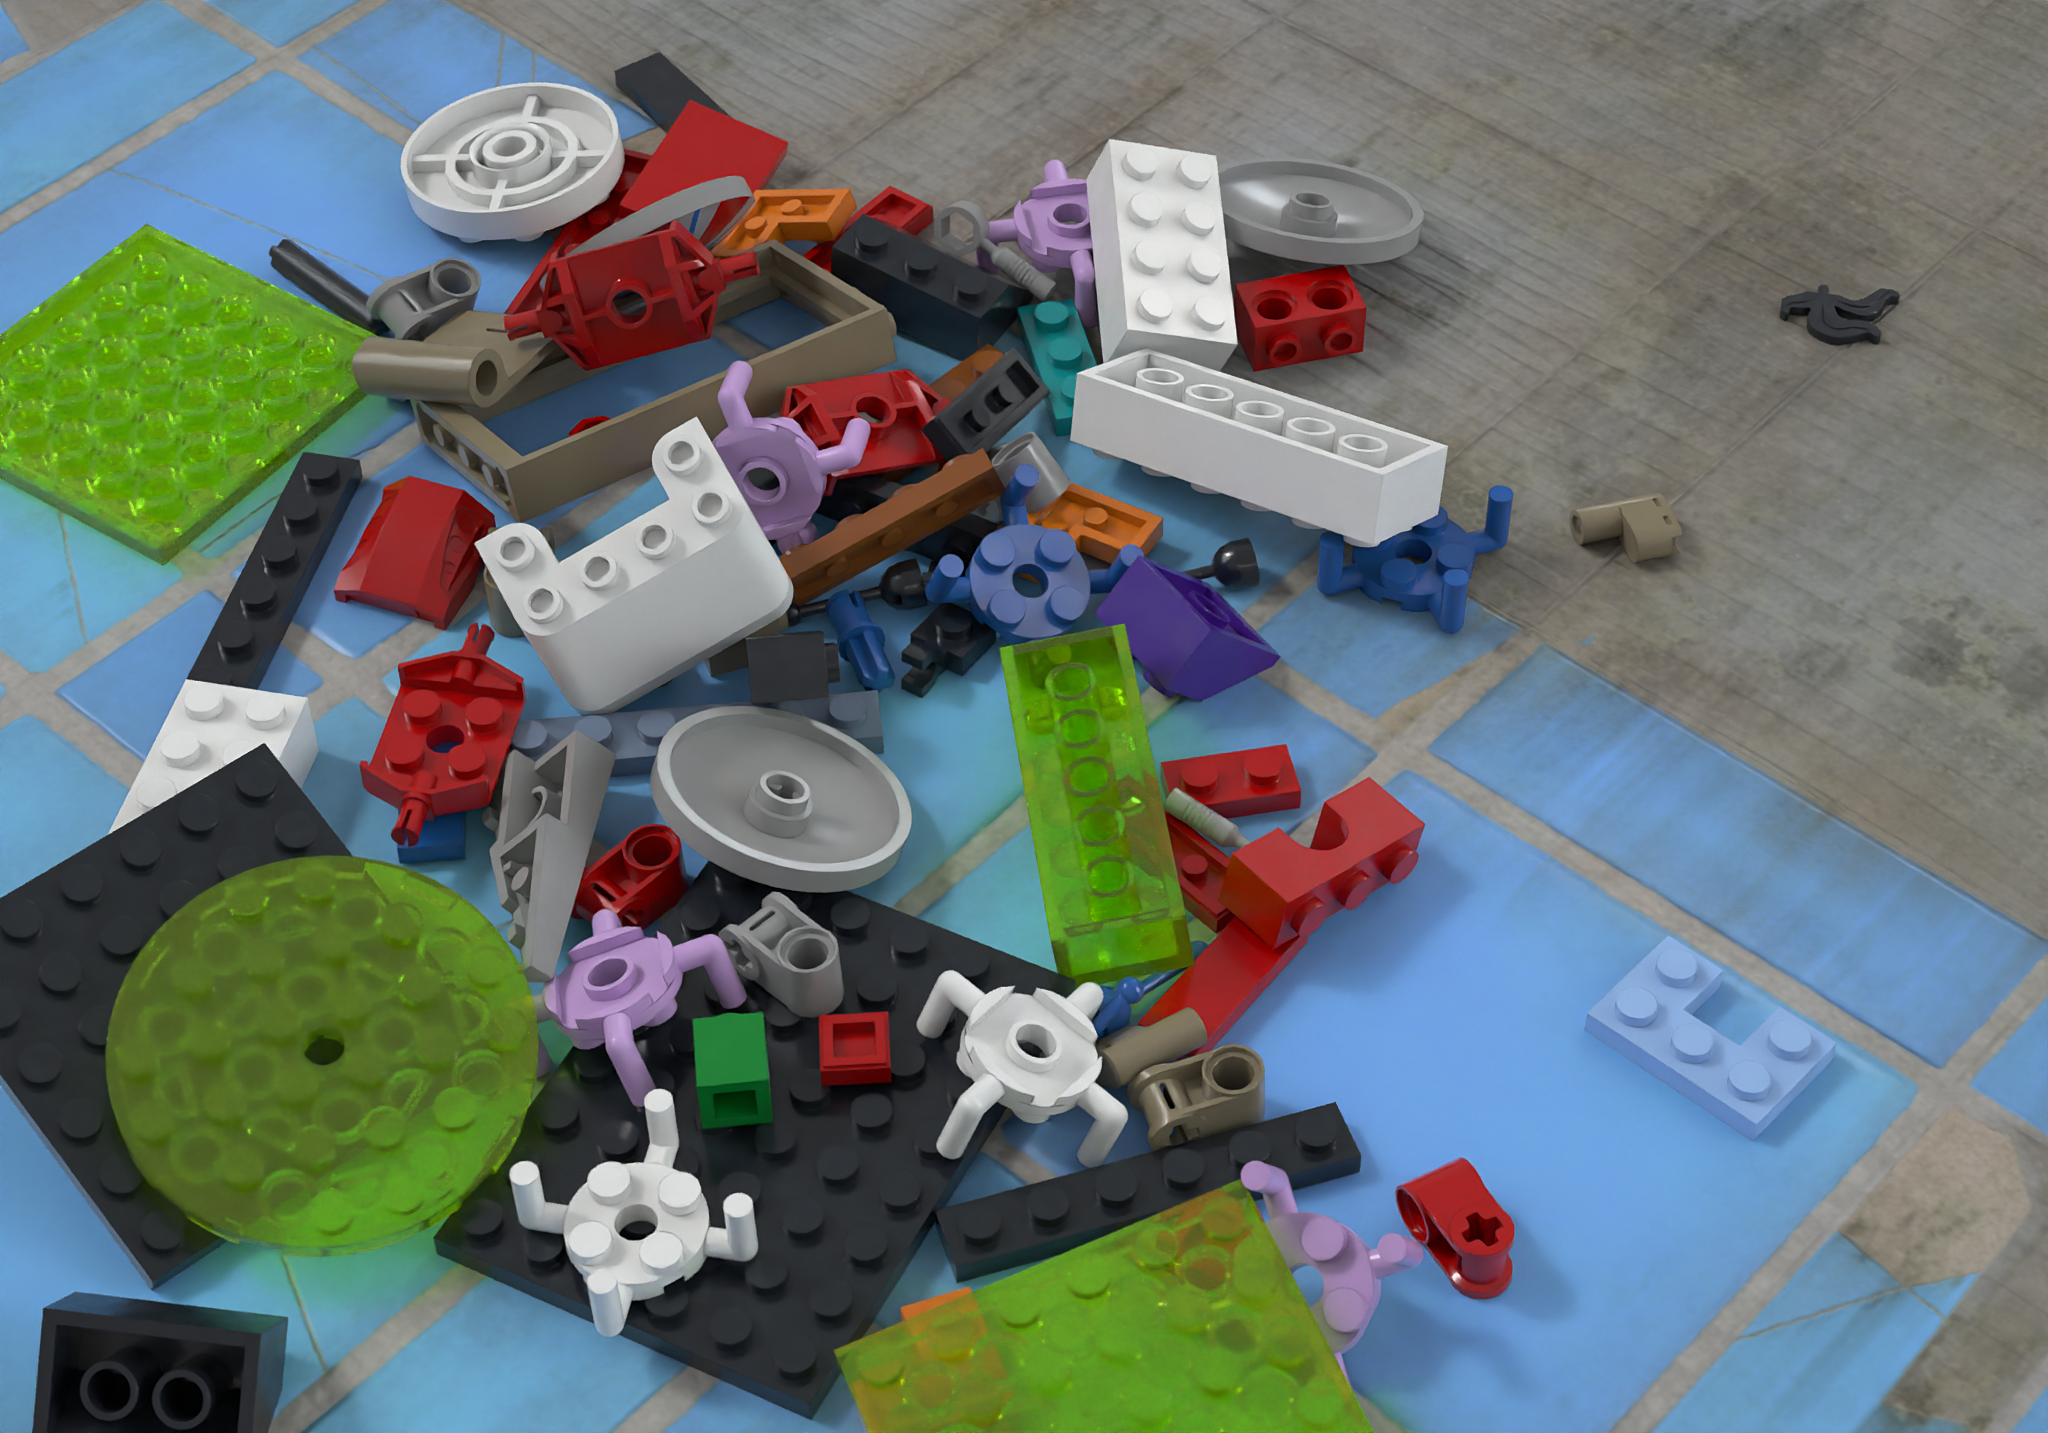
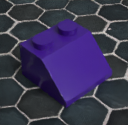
(1184, 632)

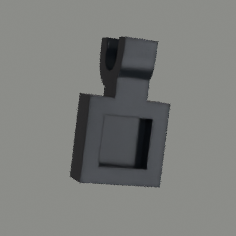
(943, 641)

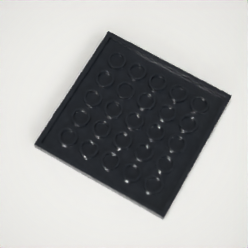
(70, 948)

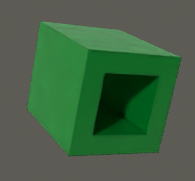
(732, 1070)

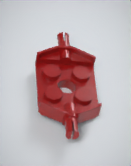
(666, 268)
(890, 397)
(440, 701)

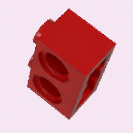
(1299, 317)

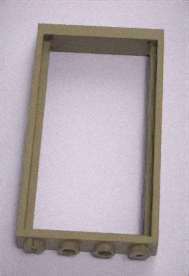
(526, 486)

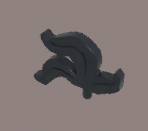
(1824, 313)

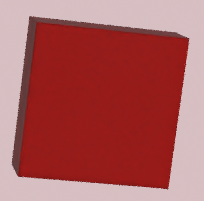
(854, 1048)

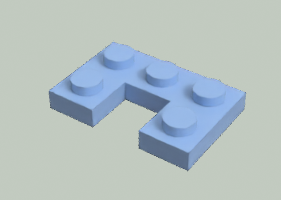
(1653, 1026)

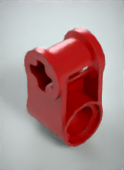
(635, 878)
(1460, 1227)

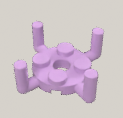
(1047, 241)
(786, 452)
(646, 979)
(1340, 1256)

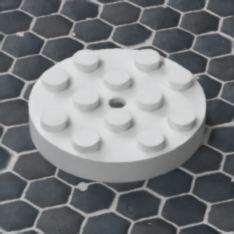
(512, 161)

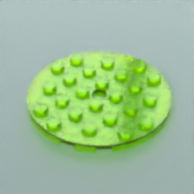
(303, 1152)

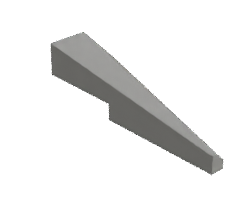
(543, 834)

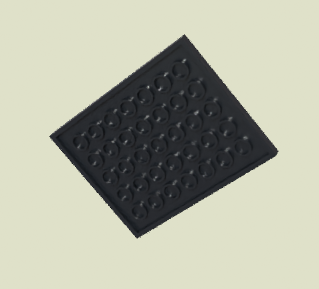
(834, 1182)

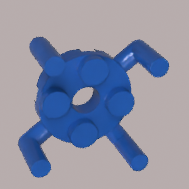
(1030, 550)
(1433, 586)

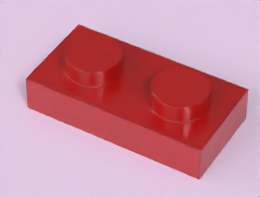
(1237, 781)

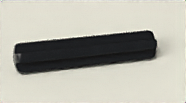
(325, 285)

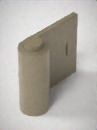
(458, 364)

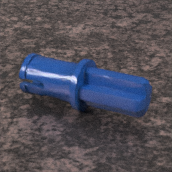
(860, 640)

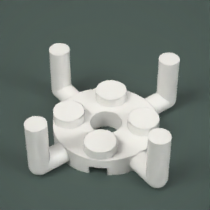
(1010, 1076)
(632, 1192)

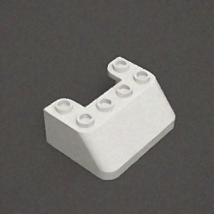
(649, 592)

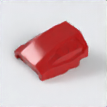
(418, 552)

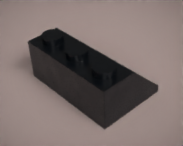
(926, 288)
(156, 1367)

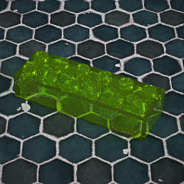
(1095, 808)

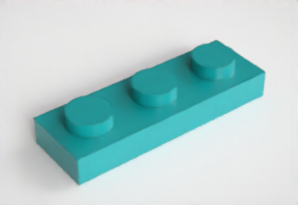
(1057, 353)

